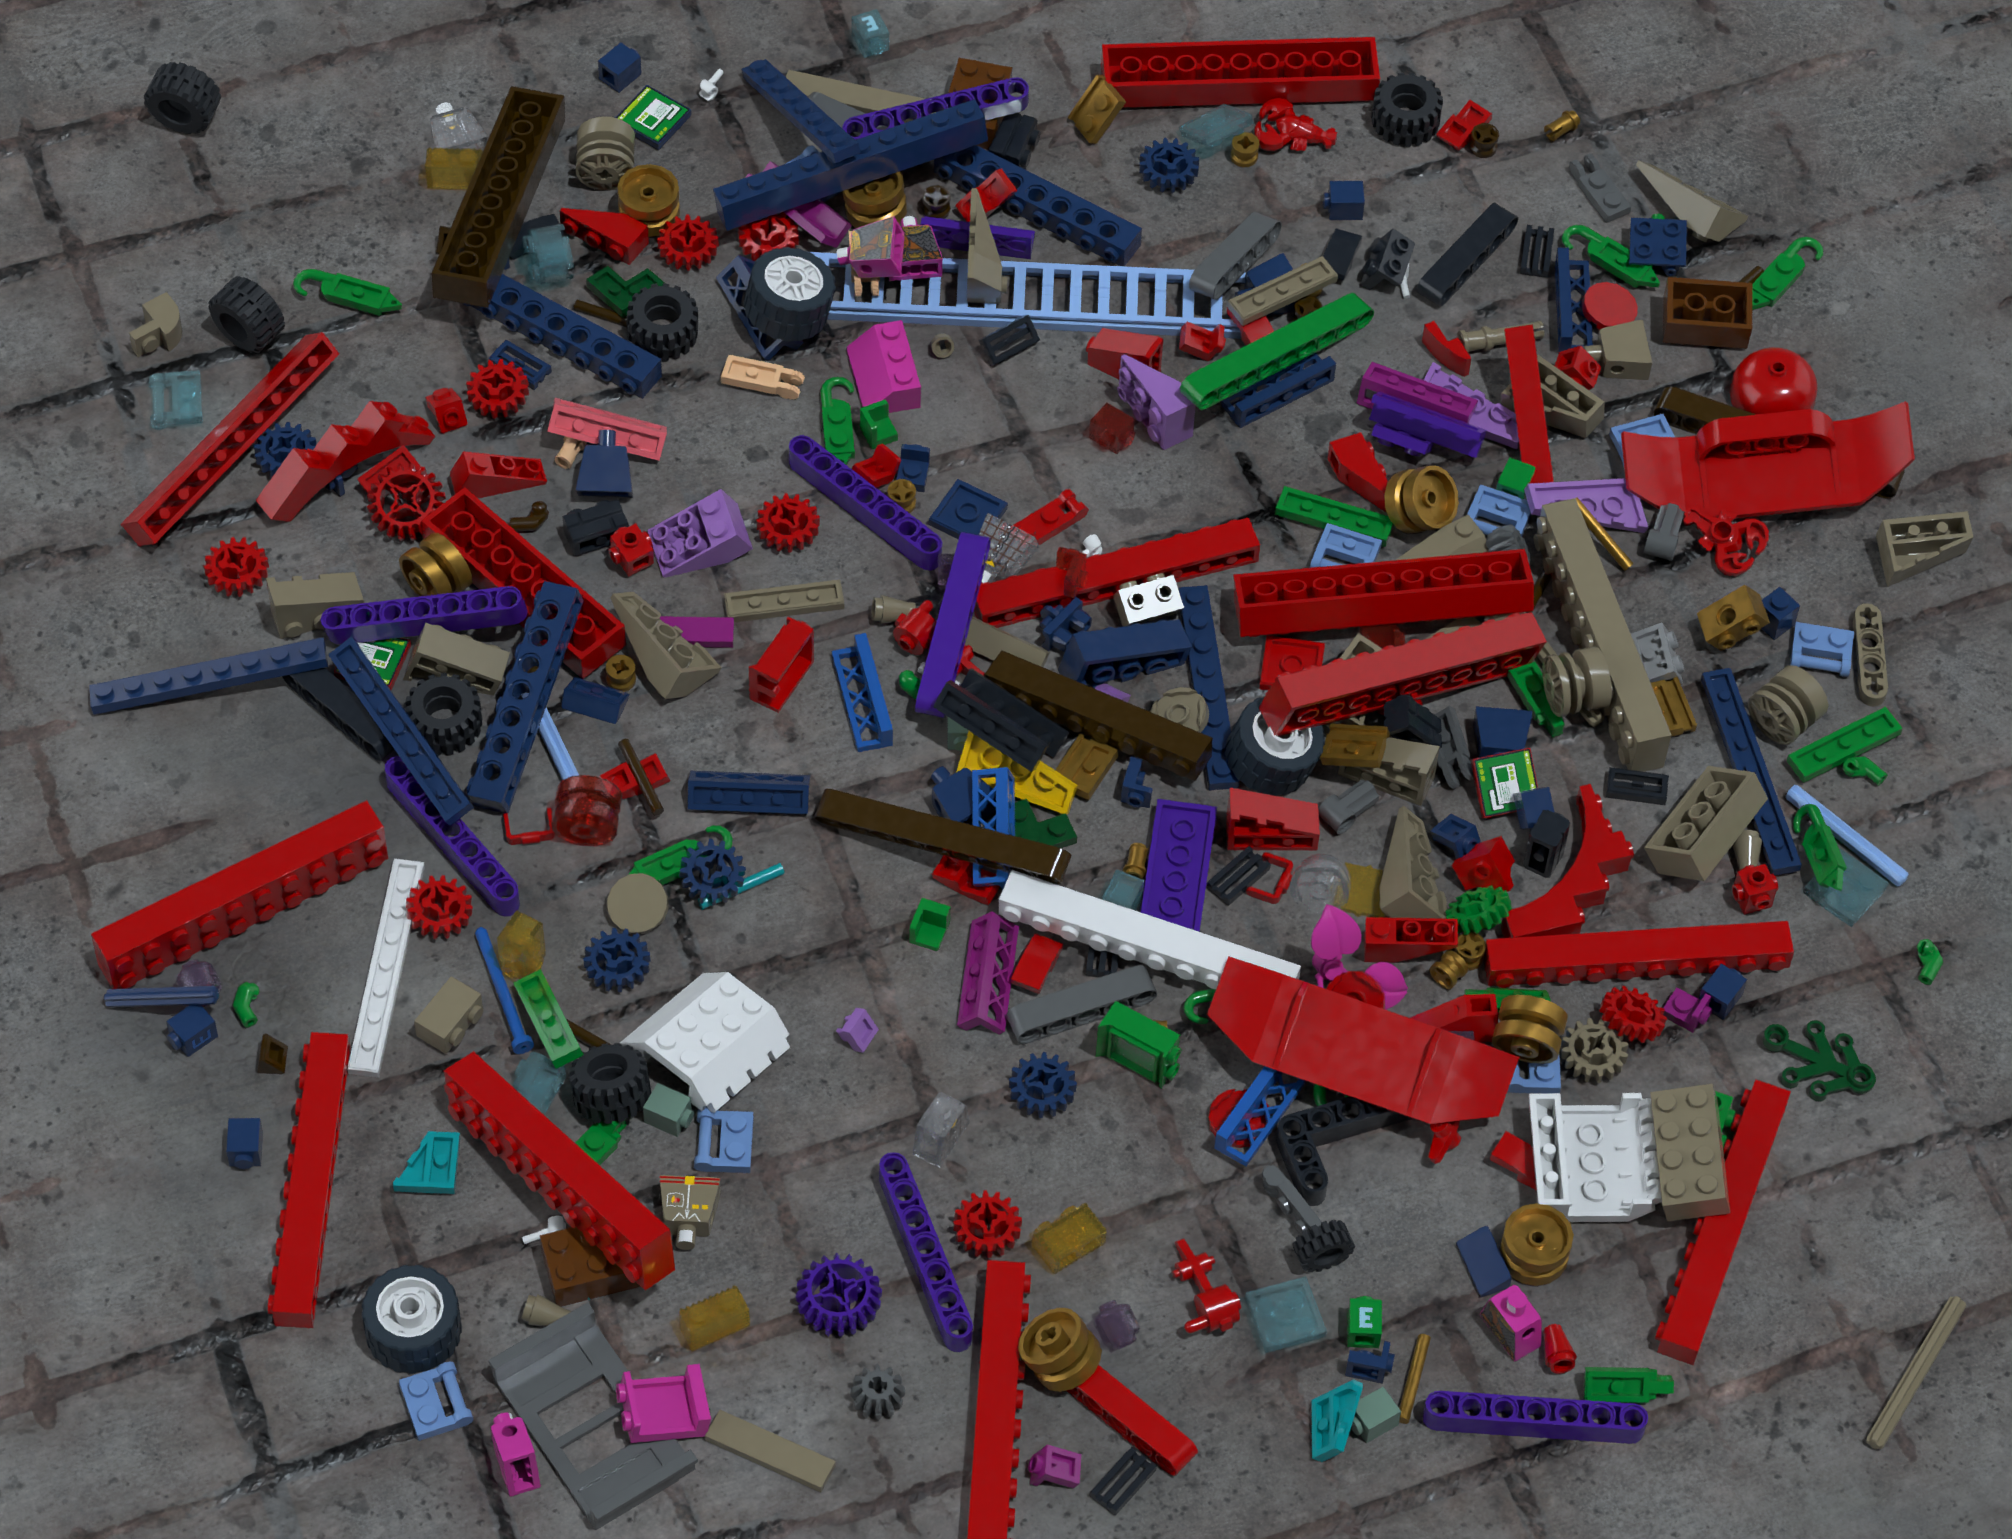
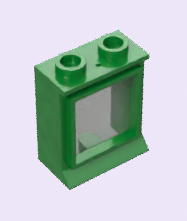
(1139, 1044)

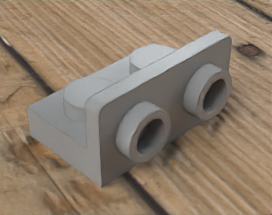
(1658, 653)

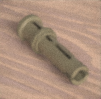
(1488, 338)

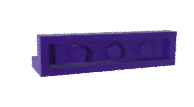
(955, 235)
(1427, 424)

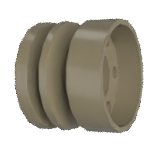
(604, 152)
(1577, 681)
(1788, 704)

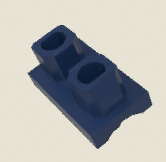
(1060, 620)

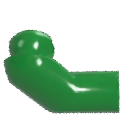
(909, 683)
(1864, 767)
(1930, 959)
(241, 1003)

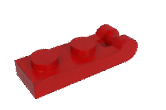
(1051, 519)

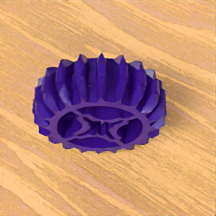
(856, 1283)

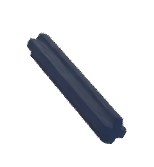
(161, 996)

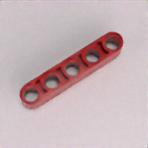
(1135, 1421)

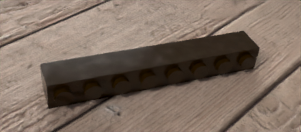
(1103, 716)

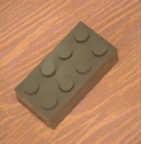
(1706, 823)
(1690, 1152)

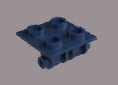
(1658, 243)

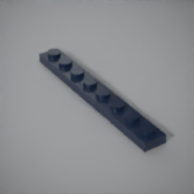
(800, 110)
(208, 676)
(1208, 681)
(401, 731)
(1746, 756)

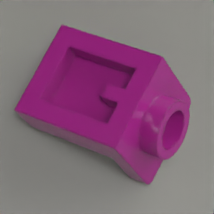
(1687, 1010)
(1055, 1466)

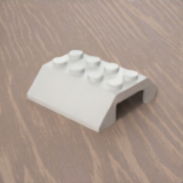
(713, 1037)
(1595, 1158)

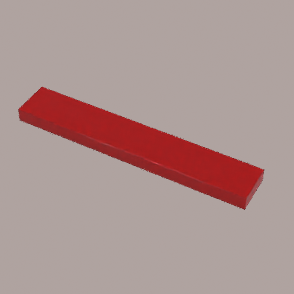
(1529, 401)

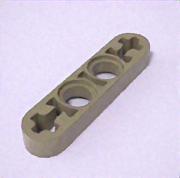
(1870, 654)

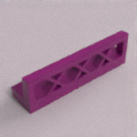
(818, 219)
(1414, 390)
(982, 968)

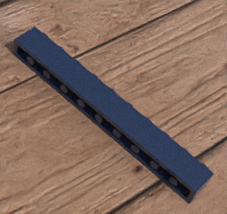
(879, 156)

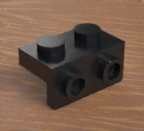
(1387, 259)

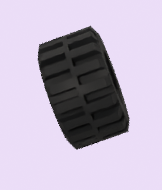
(182, 98)
(1403, 125)
(668, 304)
(246, 314)
(441, 694)
(610, 1083)

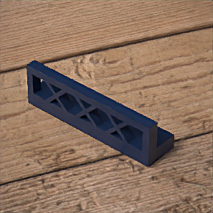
(743, 267)
(1565, 305)
(1282, 392)
(748, 792)

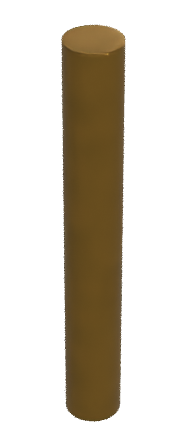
(1604, 538)
(1414, 1377)

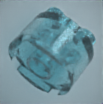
(548, 254)

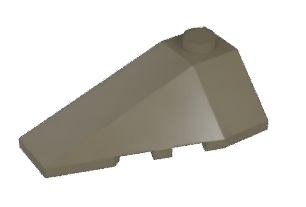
(1704, 214)
(984, 264)
(1453, 539)
(666, 657)
(1408, 875)

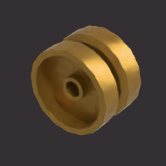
(649, 196)
(876, 200)
(1421, 499)
(435, 567)
(1530, 1028)
(1536, 1244)
(1060, 1349)

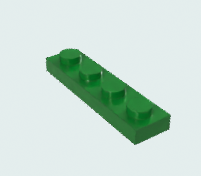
(1319, 511)
(1844, 744)
(548, 1018)

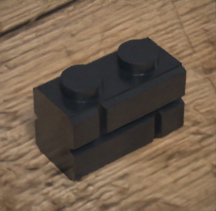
(1015, 139)
(592, 527)
(1412, 721)
(1546, 843)

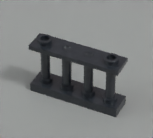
(1001, 719)

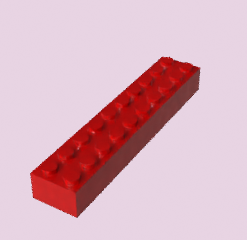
(1242, 71)
(1383, 592)
(1412, 669)
(240, 896)
(559, 1171)

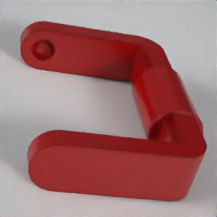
(529, 837)
(1283, 883)

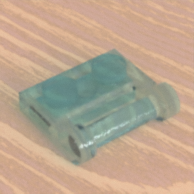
(185, 399)

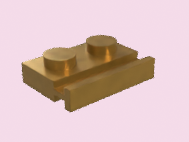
(1096, 109)
(1674, 706)
(1355, 745)
(1087, 764)

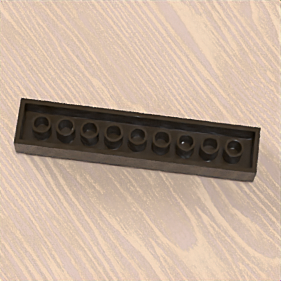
(498, 197)

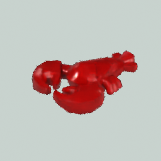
(1292, 129)
(1727, 538)

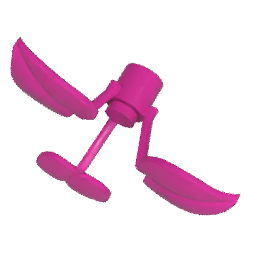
(1340, 934)

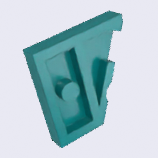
(432, 1165)
(1333, 1419)

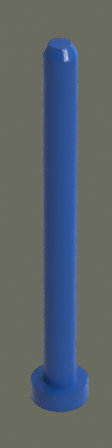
(521, 1043)

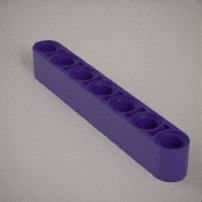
(997, 91)
(900, 527)
(438, 611)
(953, 620)
(455, 847)
(925, 1264)
(1522, 1425)

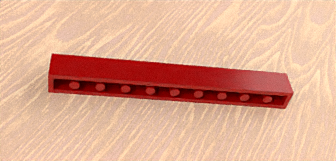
(229, 439)
(1181, 555)
(1637, 953)
(311, 1180)
(1720, 1233)
(998, 1401)

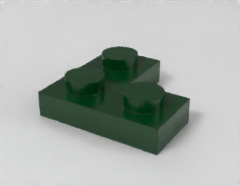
(616, 291)
(1053, 831)

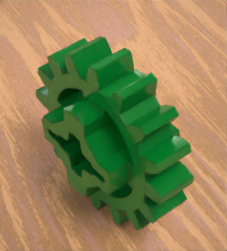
(1479, 909)

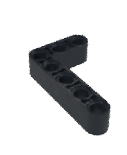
(1311, 1136)

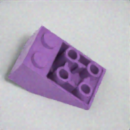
(1156, 402)
(700, 536)

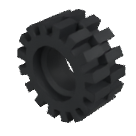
(1323, 1246)

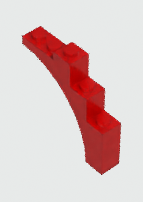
(339, 449)
(1585, 882)

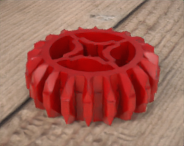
(413, 493)

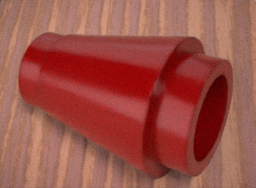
(1558, 1350)

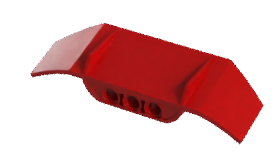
(1771, 462)
(1359, 1047)

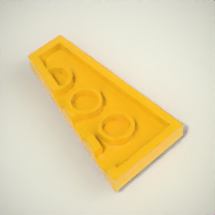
(1041, 786)

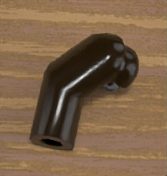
(533, 520)

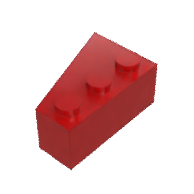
(1270, 822)

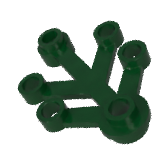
(1821, 1062)

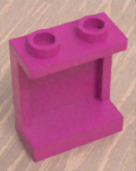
(664, 1406)

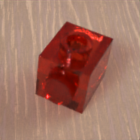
(1112, 428)

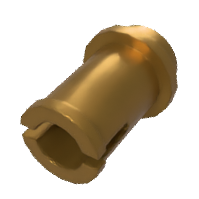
(1567, 122)
(1136, 860)

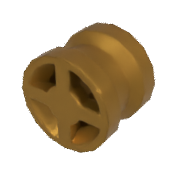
(1245, 149)
(906, 491)
(626, 679)
(1475, 946)
(1449, 969)

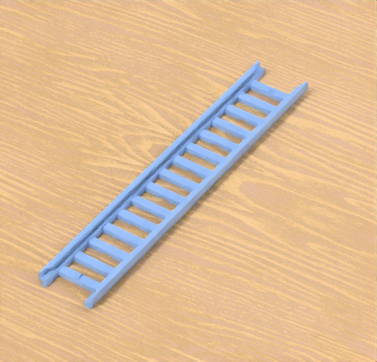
(1045, 318)

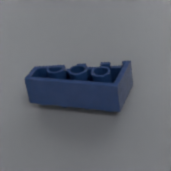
(1124, 652)

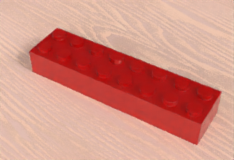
(504, 558)

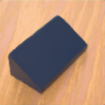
(594, 700)
(1484, 1262)

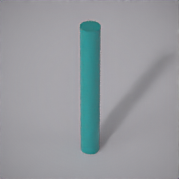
(752, 881)

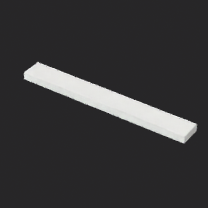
(384, 971)

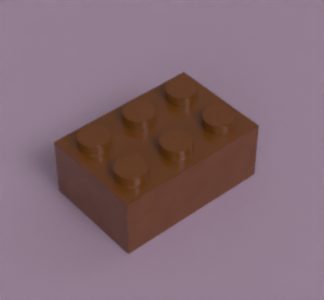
(977, 73)
(1707, 312)
(579, 1269)

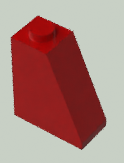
(1110, 344)

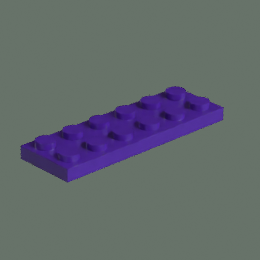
(1179, 862)

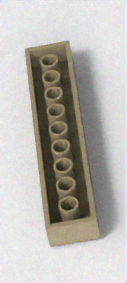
(1598, 621)

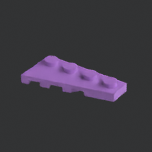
(1495, 418)
(1605, 499)

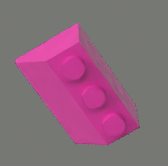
(885, 367)

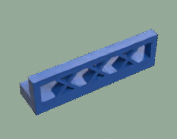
(873, 690)
(1004, 815)
(1248, 1108)

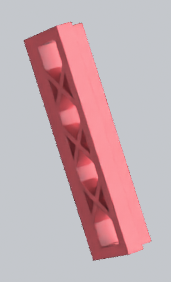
(585, 422)

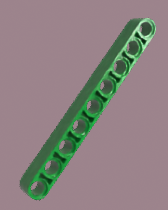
(1276, 351)

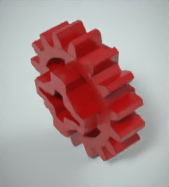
(768, 234)
(702, 242)
(500, 388)
(787, 521)
(233, 566)
(448, 899)
(1633, 1014)
(1002, 1220)

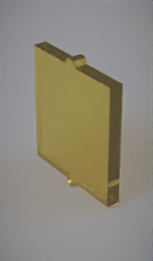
(1365, 891)

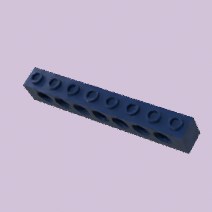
(1047, 204)
(573, 337)
(499, 793)

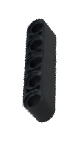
(1467, 254)
(341, 708)

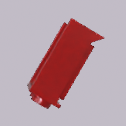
(782, 665)

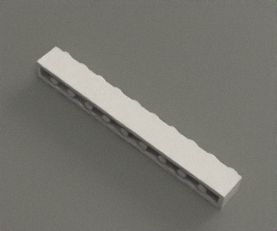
(1126, 931)

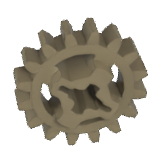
(1593, 1040)

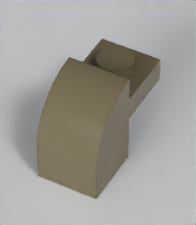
(161, 327)

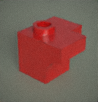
(1486, 865)

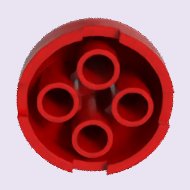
(1773, 382)

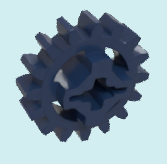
(1169, 165)
(280, 444)
(722, 877)
(618, 961)
(1041, 1086)

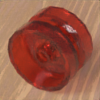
(587, 810)

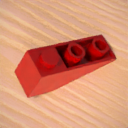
(608, 231)
(1358, 469)
(495, 474)
(1407, 938)
(1465, 1013)

